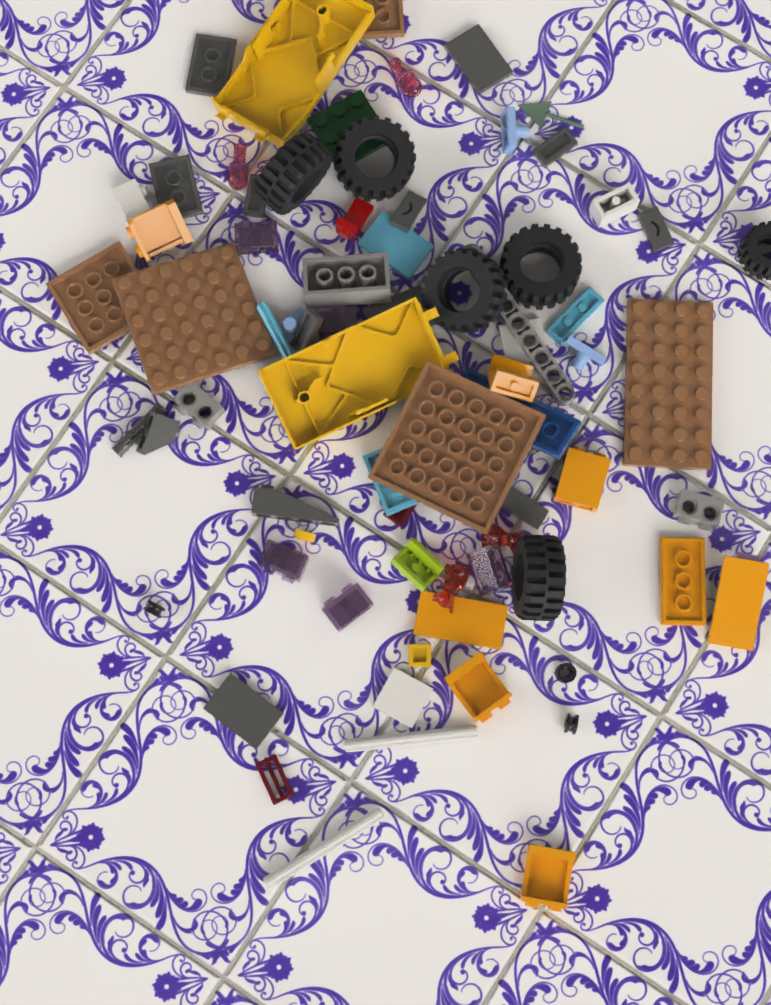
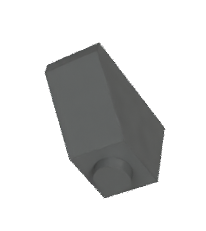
(157, 433)

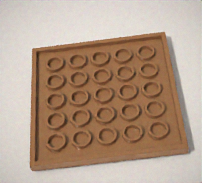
(193, 318)
(457, 447)

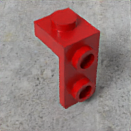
(354, 220)

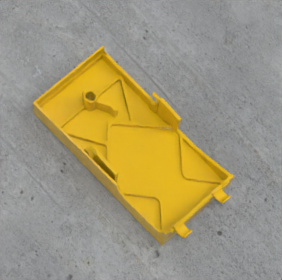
(291, 65)
(353, 372)

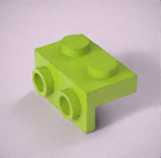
(418, 564)

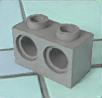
(201, 403)
(698, 503)

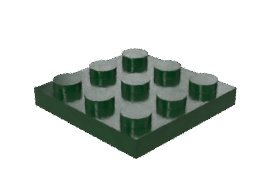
(333, 120)

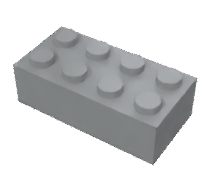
(346, 280)

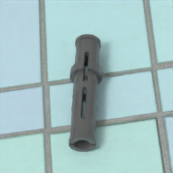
(121, 448)

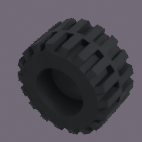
(749, 252)

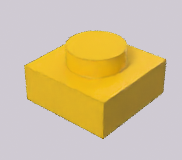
(419, 655)

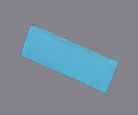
(574, 316)

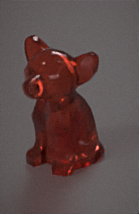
(499, 536)
(455, 581)

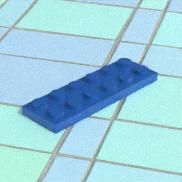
(557, 428)

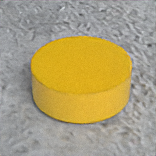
(303, 535)

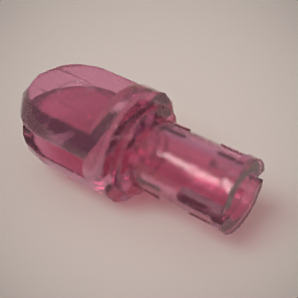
(406, 78)
(238, 169)

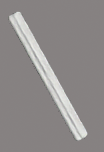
(411, 738)
(323, 848)

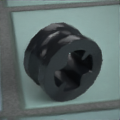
(154, 609)
(561, 678)
(571, 723)

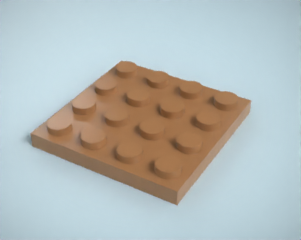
(90, 298)

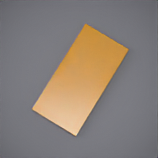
(682, 581)
(738, 602)
(470, 623)

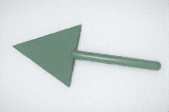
(539, 112)

